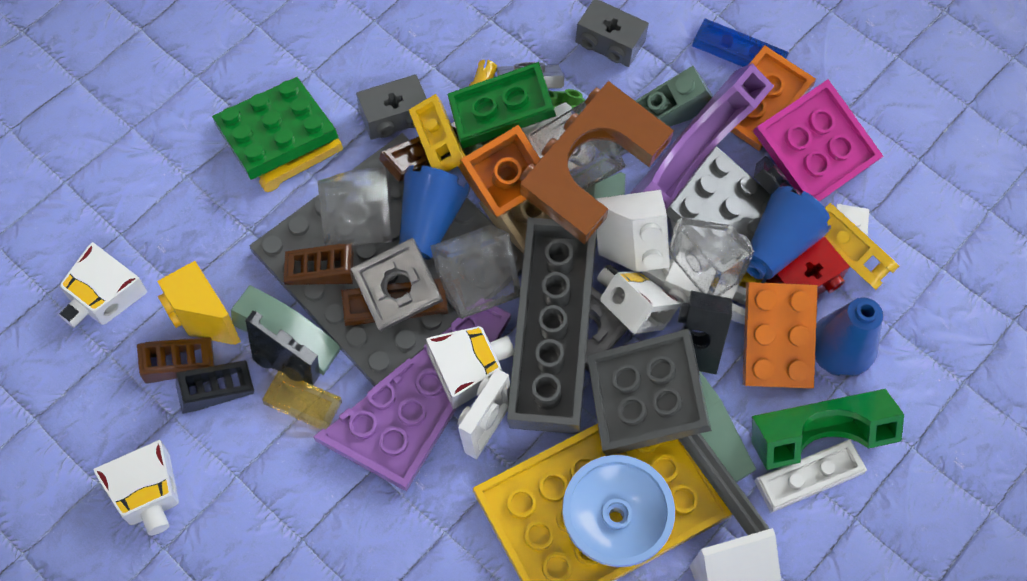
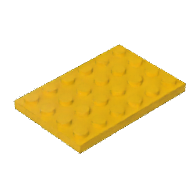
(528, 503)

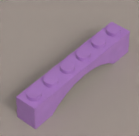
(720, 115)

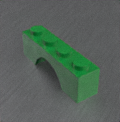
(865, 417)

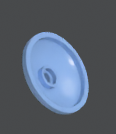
(624, 487)

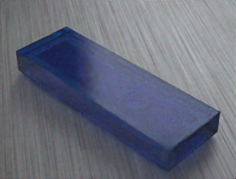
(730, 43)

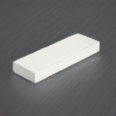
(810, 476)

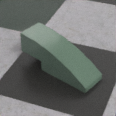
(280, 316)

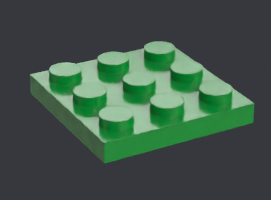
(274, 127)

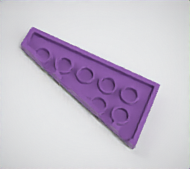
(403, 413)

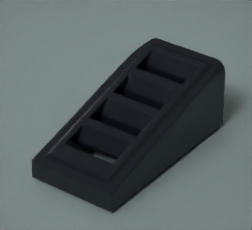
(216, 396)

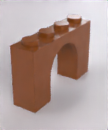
(609, 117)

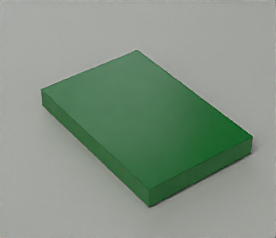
(500, 105)

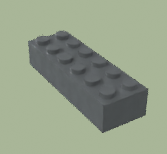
(551, 330)

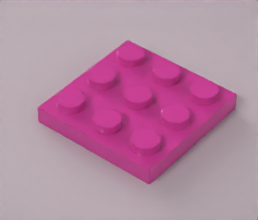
(818, 142)

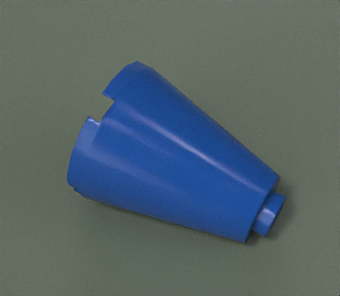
(429, 206)
(786, 231)
(849, 338)

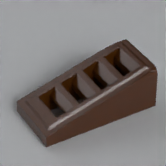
(327, 253)
(175, 347)

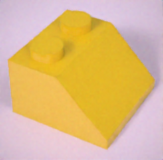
(195, 306)

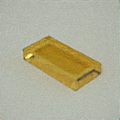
(302, 401)

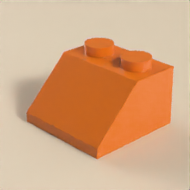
(496, 169)

